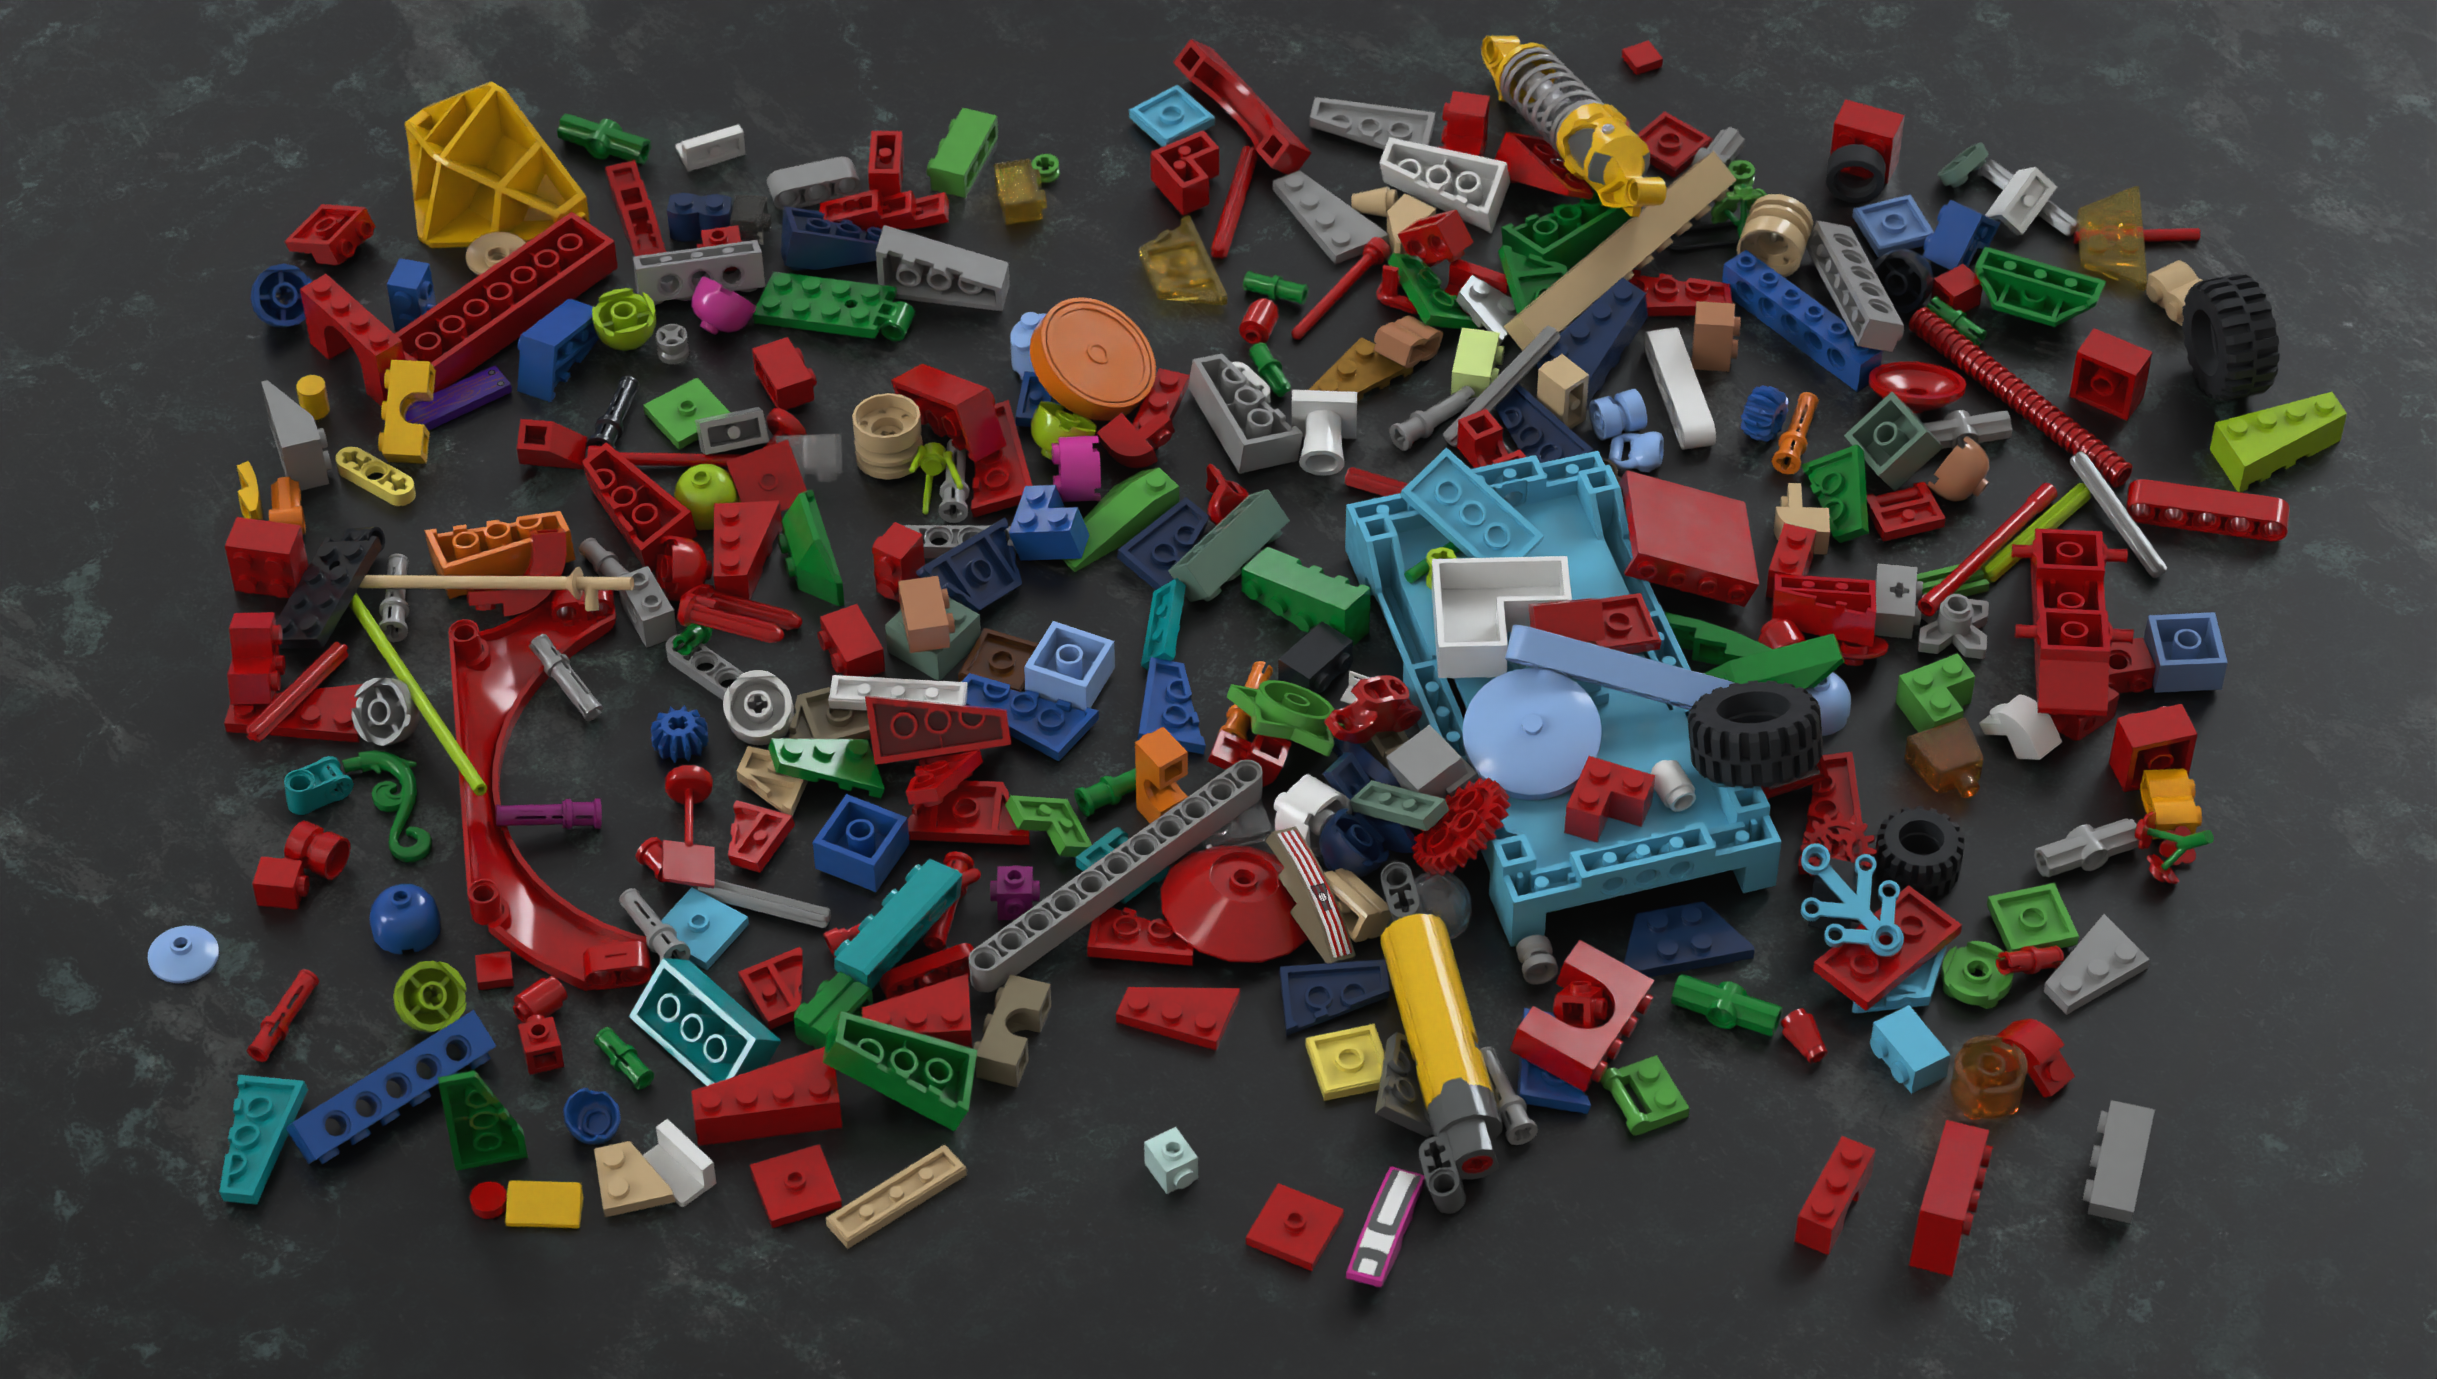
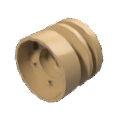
(1777, 232)
(886, 435)

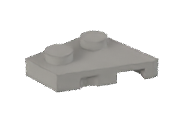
(1487, 306)

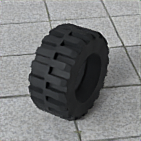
(2230, 337)
(1755, 734)

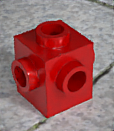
(1569, 1006)

